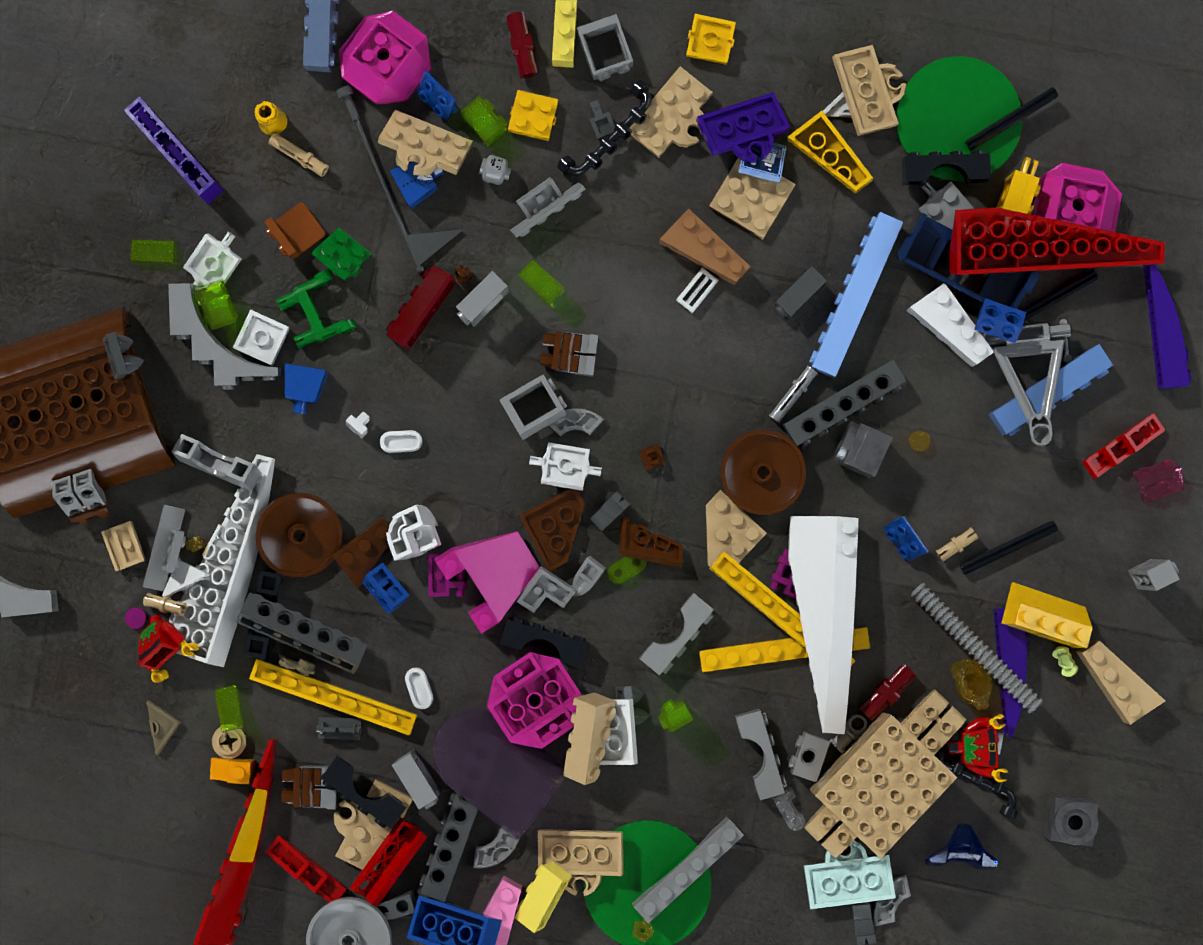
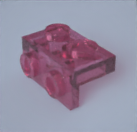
(1159, 480)

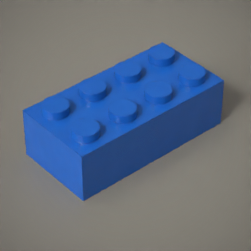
(450, 924)

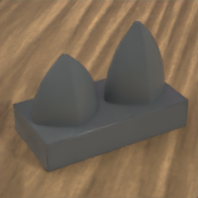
(120, 364)
(629, 692)

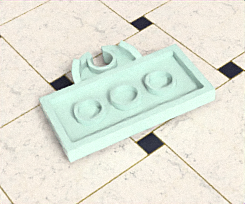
(849, 879)

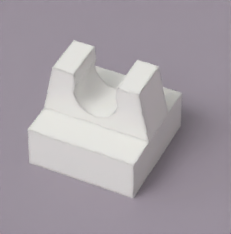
(358, 424)

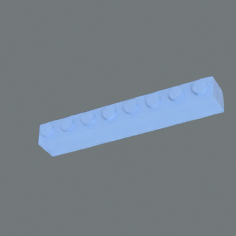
(856, 295)

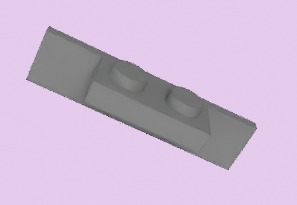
(542, 202)
(166, 548)

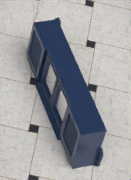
(924, 248)

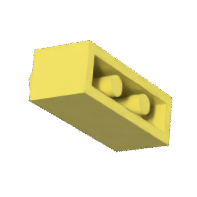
(564, 33)
(542, 896)

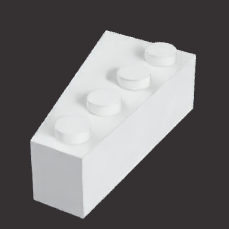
(951, 324)

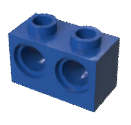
(1000, 320)
(385, 588)

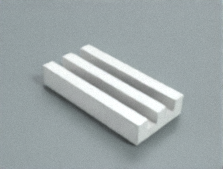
(686, 304)

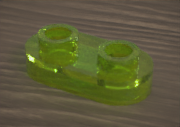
(628, 569)

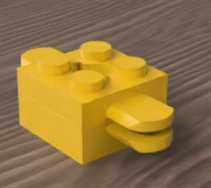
(1020, 188)

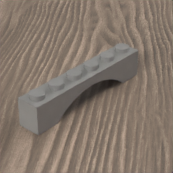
(686, 872)

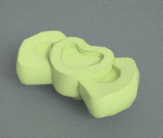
(1065, 661)

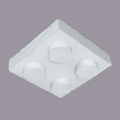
(261, 337)

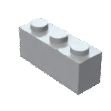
(1154, 574)

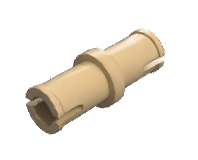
(957, 544)
(165, 604)

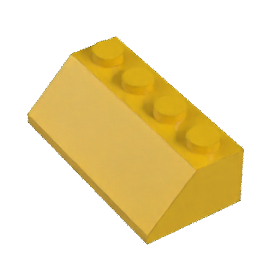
(1047, 616)

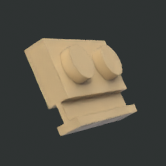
(123, 546)

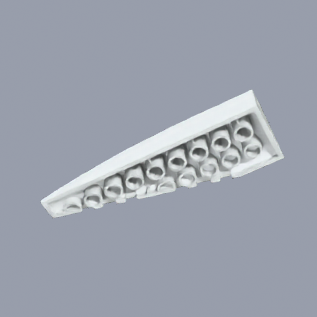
(230, 561)
(824, 579)

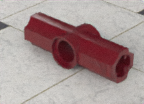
(522, 45)
(887, 692)

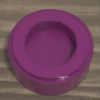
(136, 617)

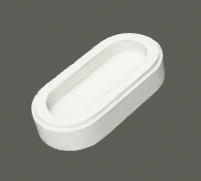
(401, 441)
(419, 688)

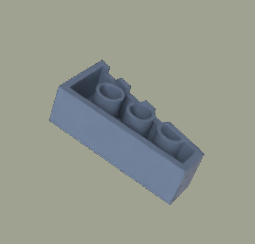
(321, 37)

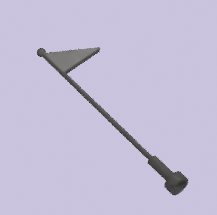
(420, 245)

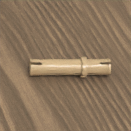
(306, 159)

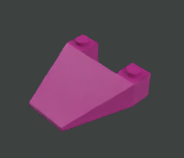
(499, 570)

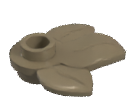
(303, 666)

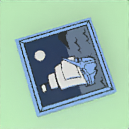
(767, 169)

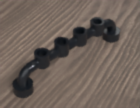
(622, 129)
(959, 768)

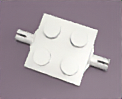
(212, 260)
(565, 466)

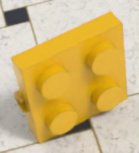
(710, 39)
(533, 115)

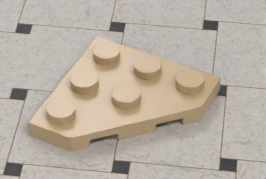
(729, 529)

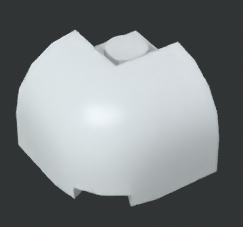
(412, 533)

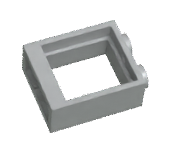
(597, 28)
(482, 299)
(543, 421)
(417, 780)

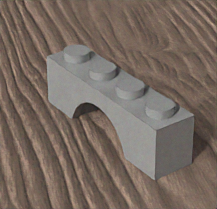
(203, 458)
(659, 655)
(767, 780)

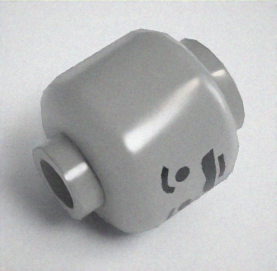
(495, 170)

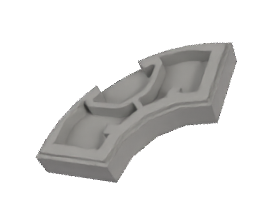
(577, 420)
(495, 851)
(885, 910)

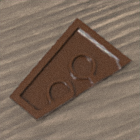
(644, 545)
(363, 551)

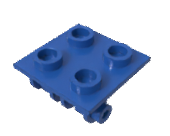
(436, 97)
(905, 539)

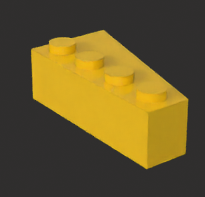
(830, 151)

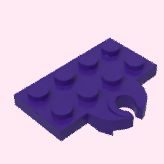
(744, 127)

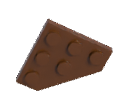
(554, 526)

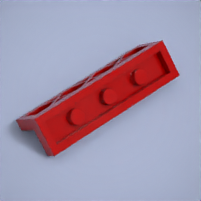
(392, 863)

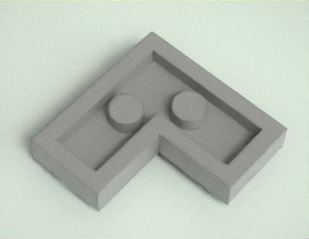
(545, 585)

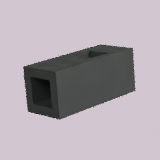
(799, 292)

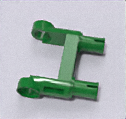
(318, 331)

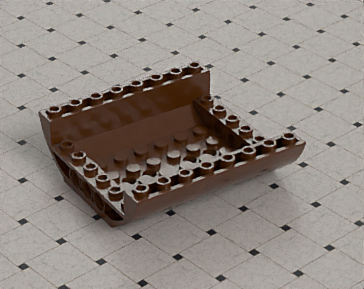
(109, 436)

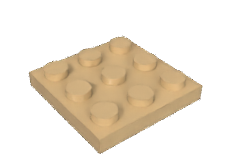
(751, 200)

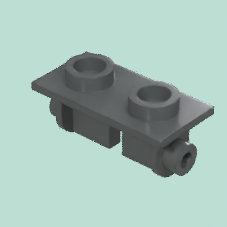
(339, 728)

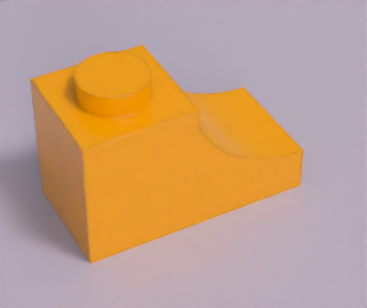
(232, 770)

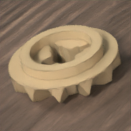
(225, 750)

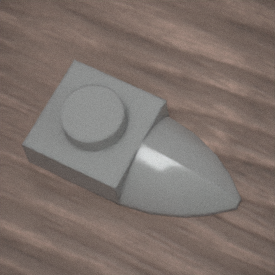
(587, 576)

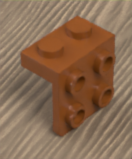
(295, 231)

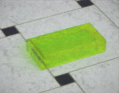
(153, 251)
(229, 708)

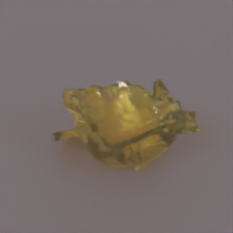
(972, 682)

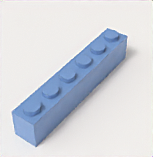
(1071, 377)

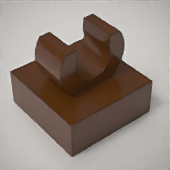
(652, 457)

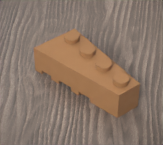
(698, 243)

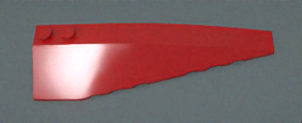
(1017, 241)

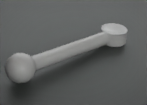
(1066, 358)

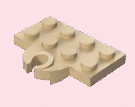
(868, 89)
(672, 114)
(423, 144)
(361, 831)
(583, 855)

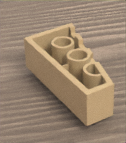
(1121, 686)
(588, 737)

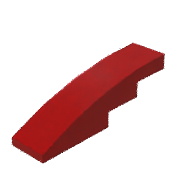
(1123, 446)
(305, 869)

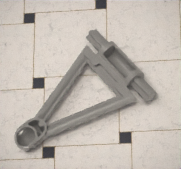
(1033, 341)

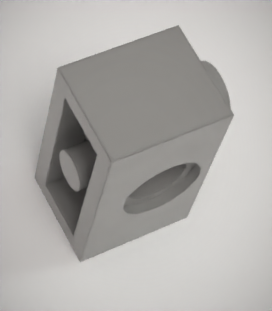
(809, 769)

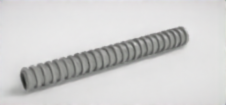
(976, 648)

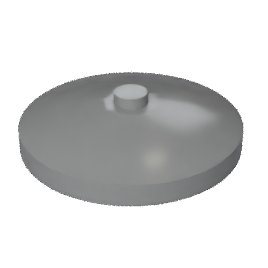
(349, 923)

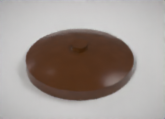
(763, 472)
(298, 534)

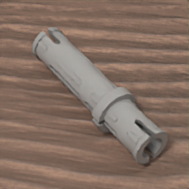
(808, 374)

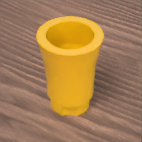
(275, 122)

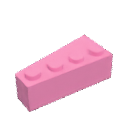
(503, 907)

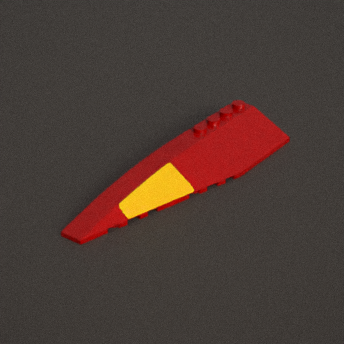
(230, 891)

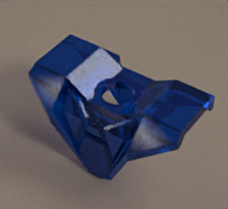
(963, 847)

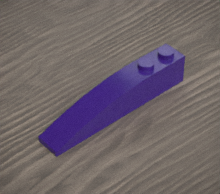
(173, 150)
(1166, 333)
(1013, 651)

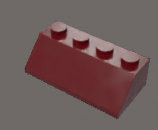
(421, 308)

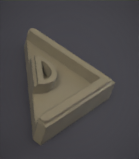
(161, 725)

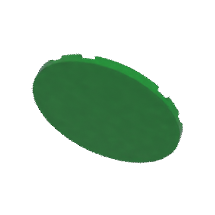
(953, 103)
(649, 854)

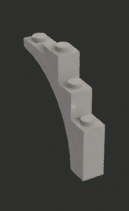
(187, 321)
(23, 601)

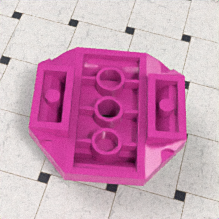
(387, 79)
(1088, 187)
(510, 705)

